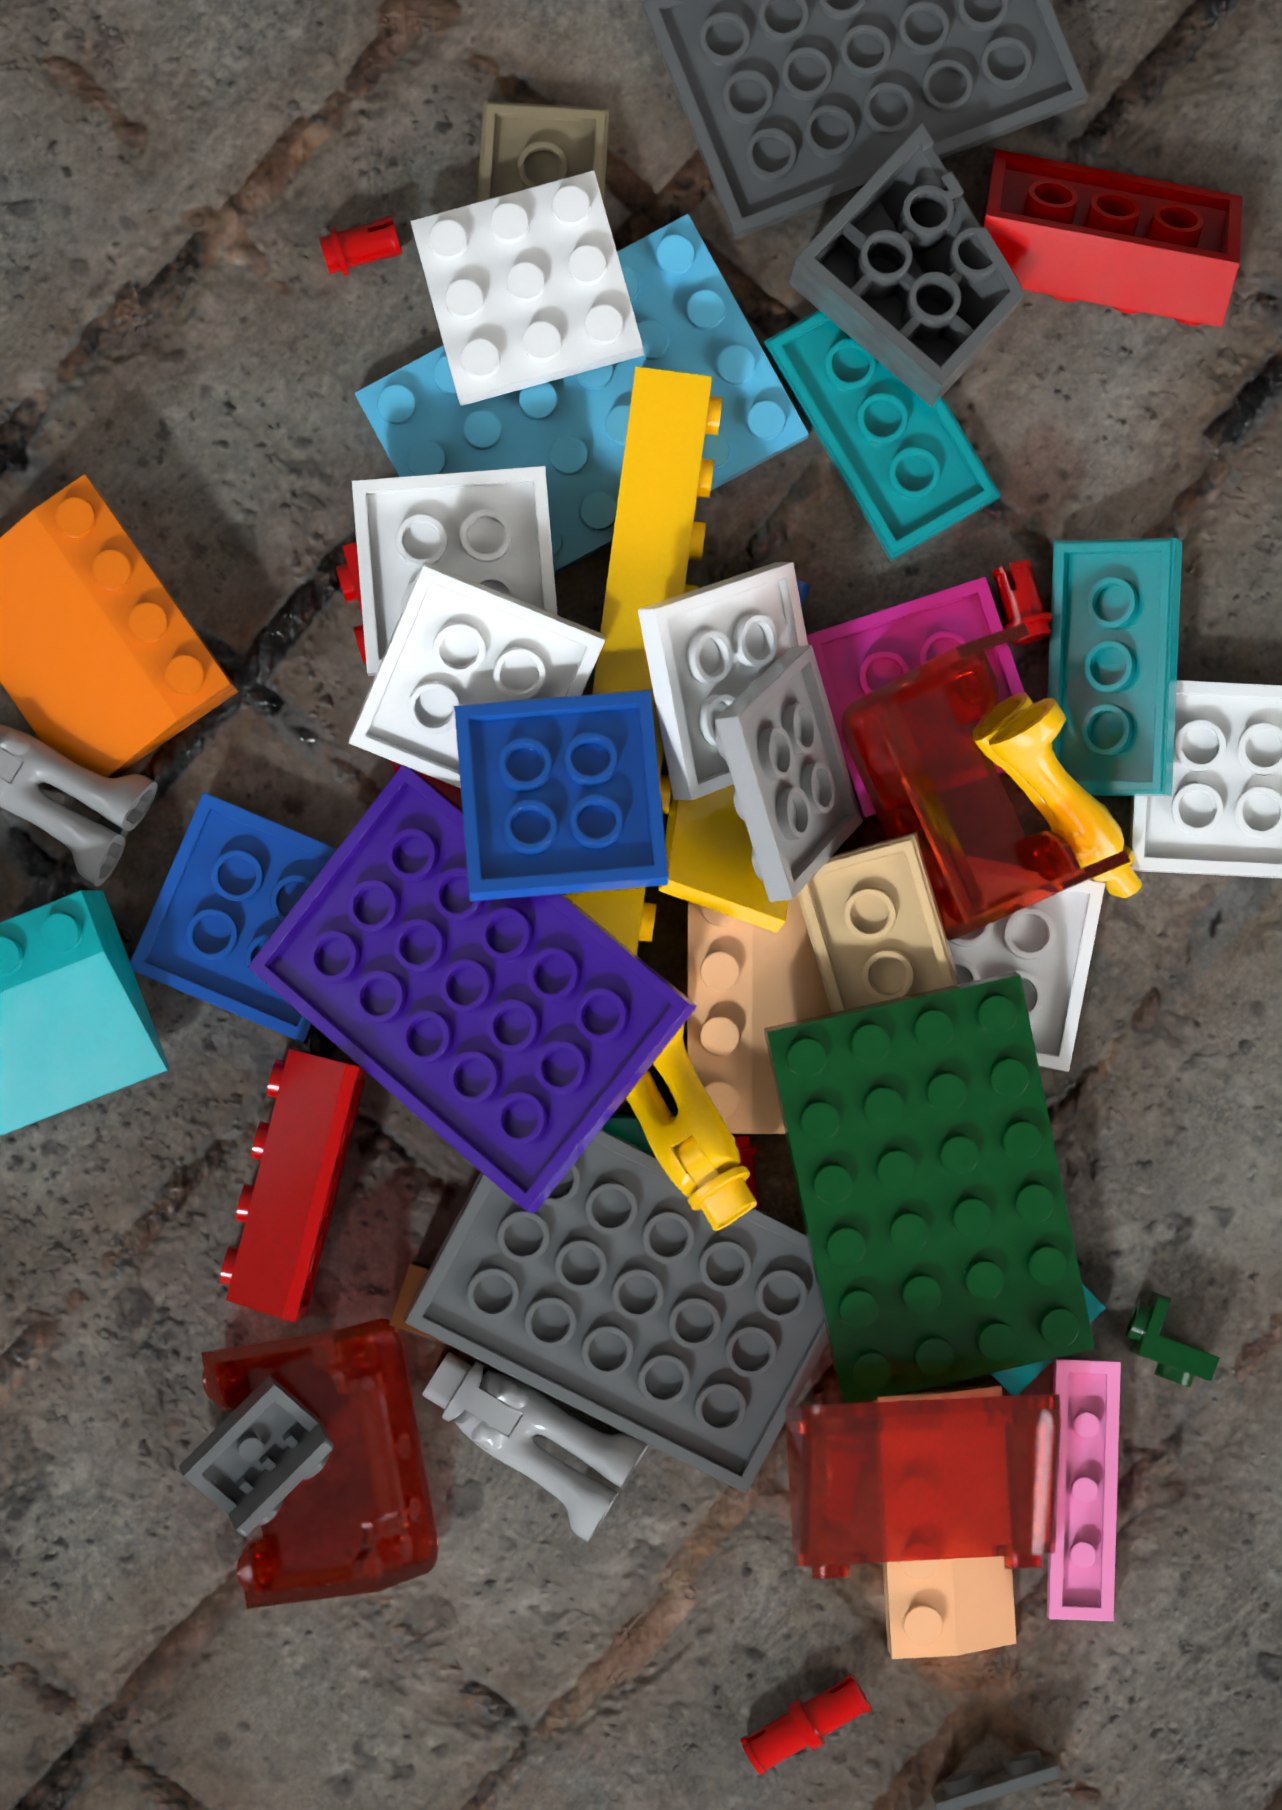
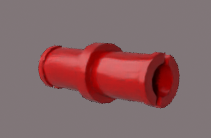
(806, 1724)

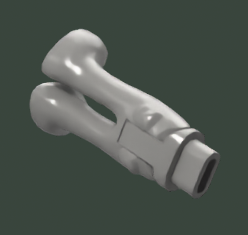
(122, 800)
(505, 1417)

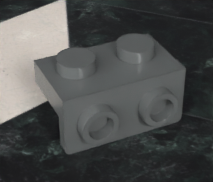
(259, 1455)

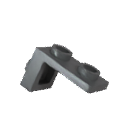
(1020, 1773)

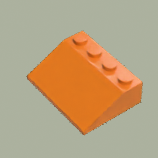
(96, 638)

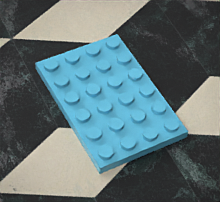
(582, 420)

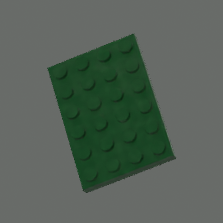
(930, 1188)

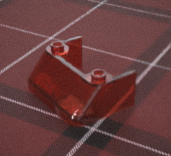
(935, 781)

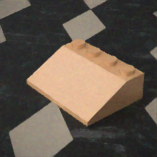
(741, 984)

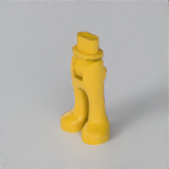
(1020, 742)
(696, 1143)

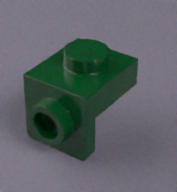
(1175, 1359)

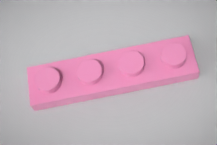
(1085, 1547)

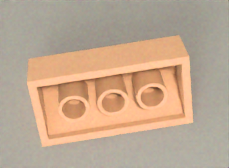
(948, 1603)

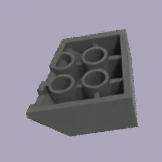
(911, 272)

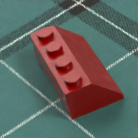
(1115, 237)
(295, 1184)

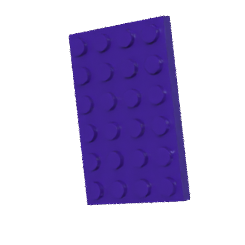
(483, 1017)

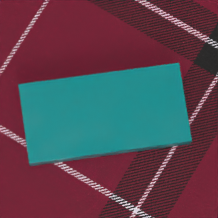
(892, 449)
(1116, 662)

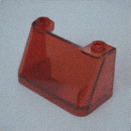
(923, 1481)
(370, 1507)

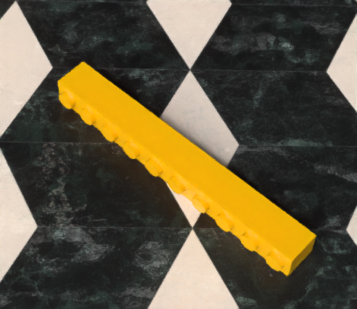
(648, 565)

